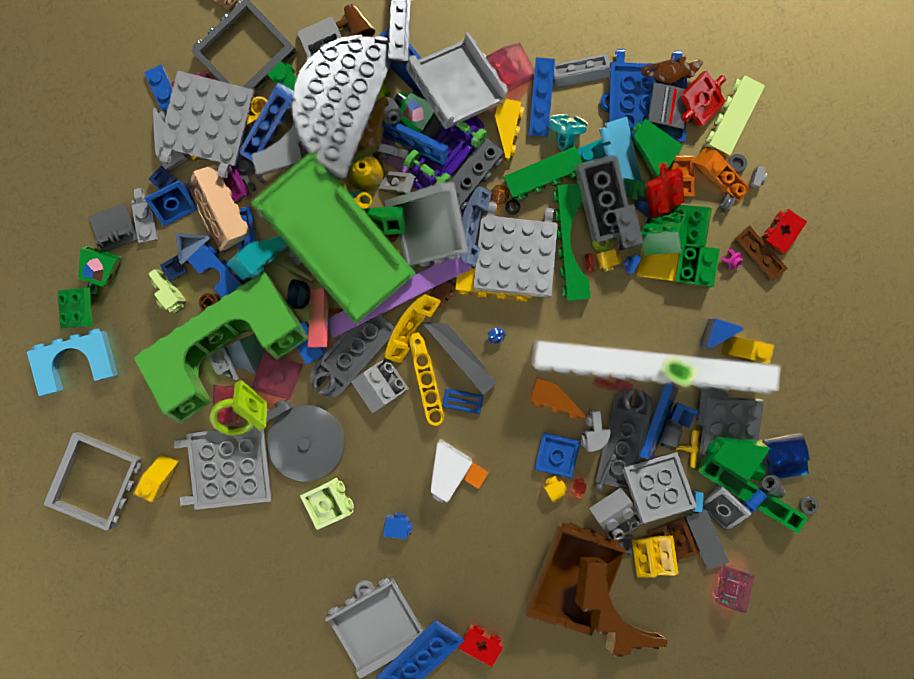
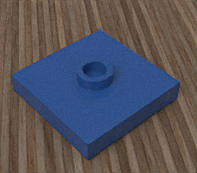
(557, 455)

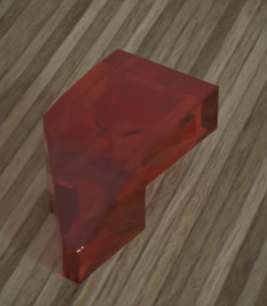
(618, 385)

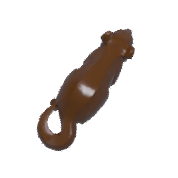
(670, 72)

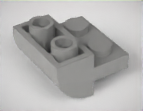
(596, 436)

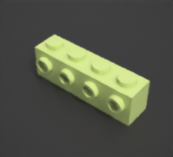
(735, 115)

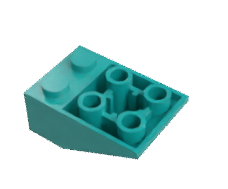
(250, 258)

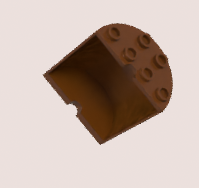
(557, 580)

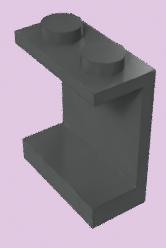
(628, 227)

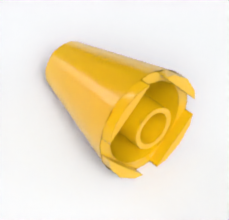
(366, 178)

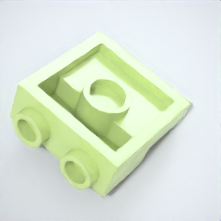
(168, 295)
(327, 503)

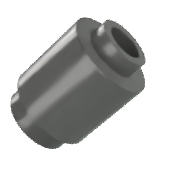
(392, 112)
(671, 435)

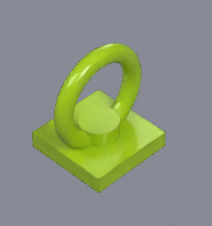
(247, 404)

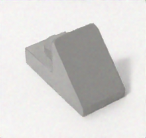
(397, 183)

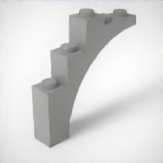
(281, 155)

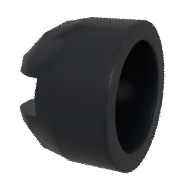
(509, 209)

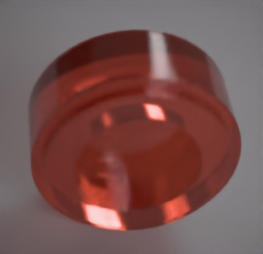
(590, 262)

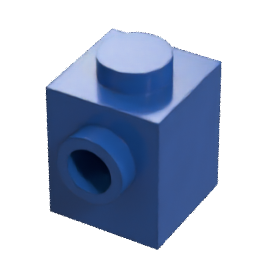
(397, 526)

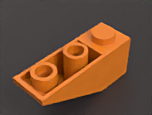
(721, 173)
(551, 395)

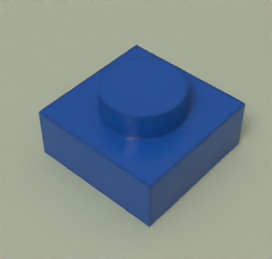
(631, 263)

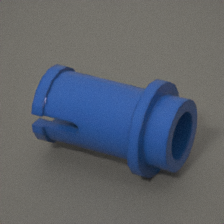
(755, 500)

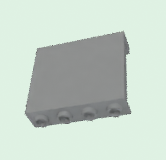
(458, 81)
(432, 225)
(375, 626)

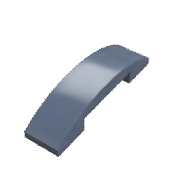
(478, 202)

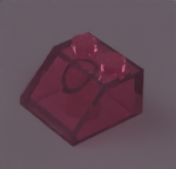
(512, 65)
(277, 376)

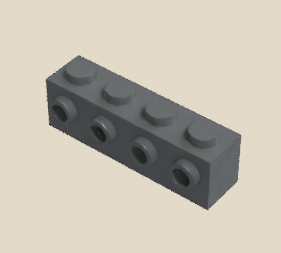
(476, 170)

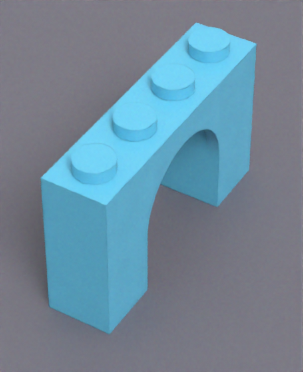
(45, 359)

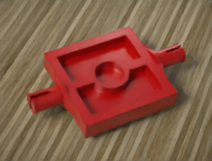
(702, 98)
(665, 191)

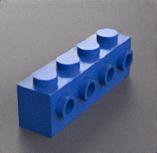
(267, 121)

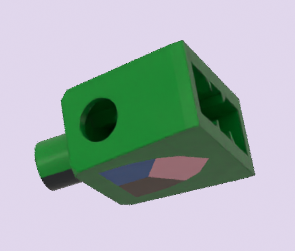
(415, 110)
(97, 267)

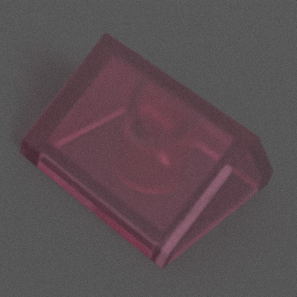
(227, 415)

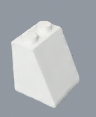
(448, 470)

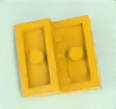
(658, 266)
(655, 556)

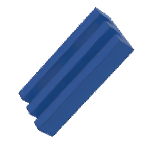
(479, 403)

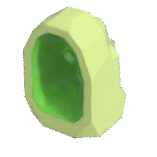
(679, 371)

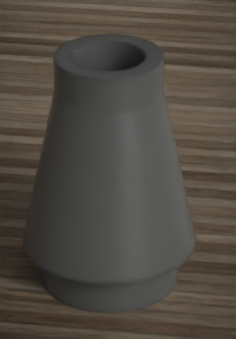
(773, 486)

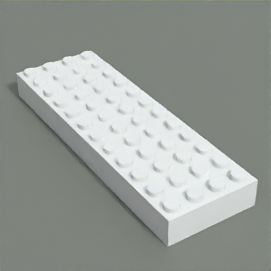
(650, 367)

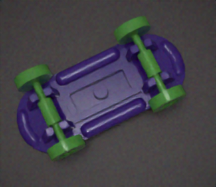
(461, 141)

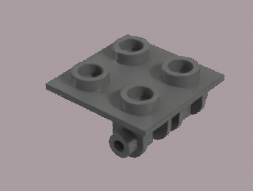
(113, 228)

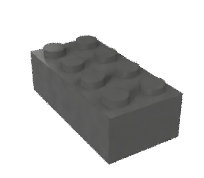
(601, 194)

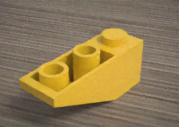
(506, 123)

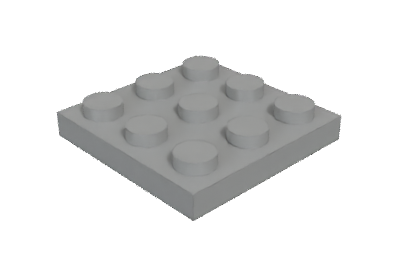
(659, 488)

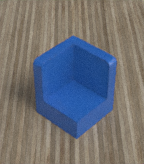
(682, 414)

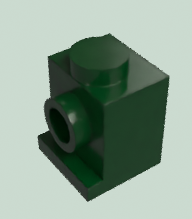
(635, 190)

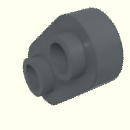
(281, 407)

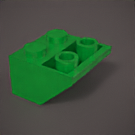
(665, 234)
(697, 266)

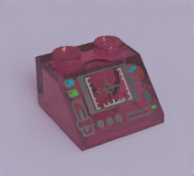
(734, 587)

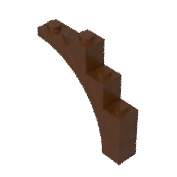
(594, 597)

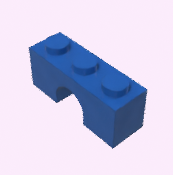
(206, 259)

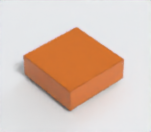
(475, 475)

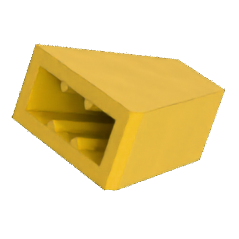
(748, 350)
(156, 478)

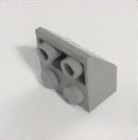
(319, 35)
(379, 385)
(616, 515)

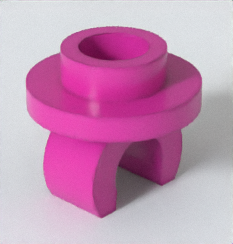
(735, 260)

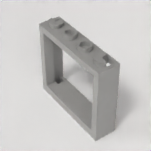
(52, 499)

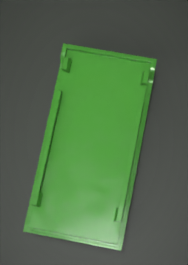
(333, 237)

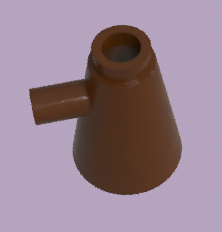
(356, 22)

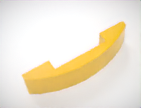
(407, 325)

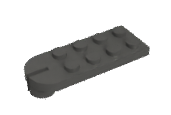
(350, 355)
(627, 436)

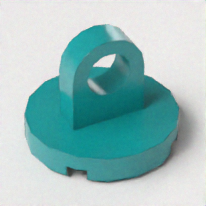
(567, 129)

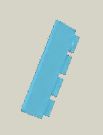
(622, 146)

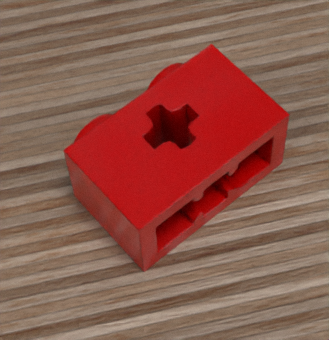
(793, 226)
(486, 653)

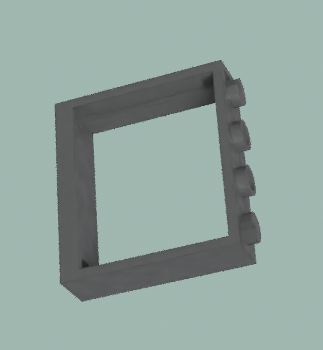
(226, 21)

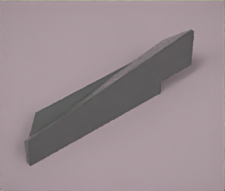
(461, 355)

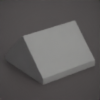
(724, 508)

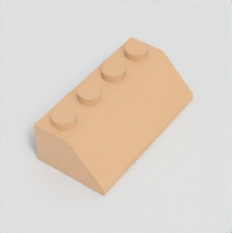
(217, 208)

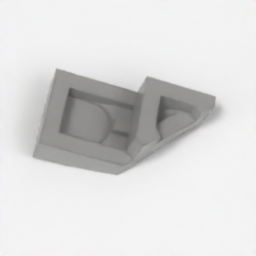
(222, 363)

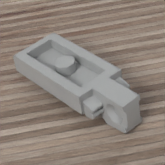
(143, 218)

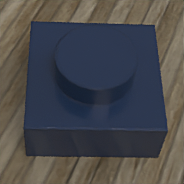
(162, 178)
(173, 268)

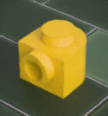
(608, 260)
(555, 488)

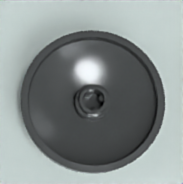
(305, 443)

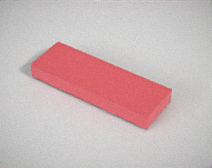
(318, 318)

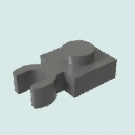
(386, 151)

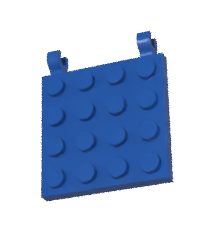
(632, 92)

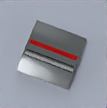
(666, 106)

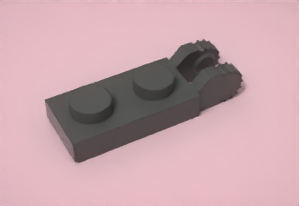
(245, 169)

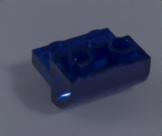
(787, 456)

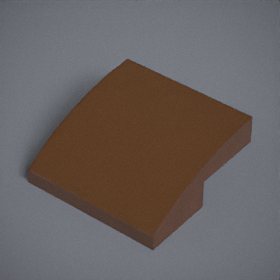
(682, 536)

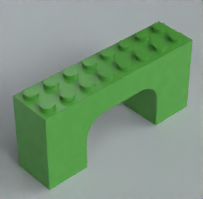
(175, 360)

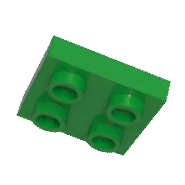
(697, 223)
(75, 308)

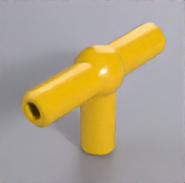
(693, 448)

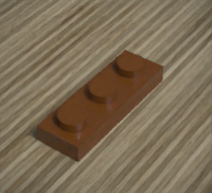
(760, 253)

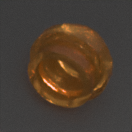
(500, 194)

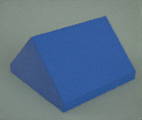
(171, 202)
(718, 331)

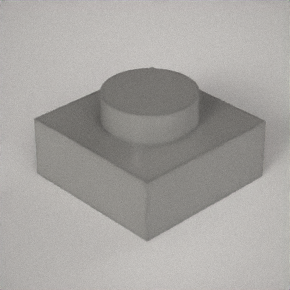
(758, 177)

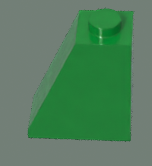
(654, 145)
(738, 455)

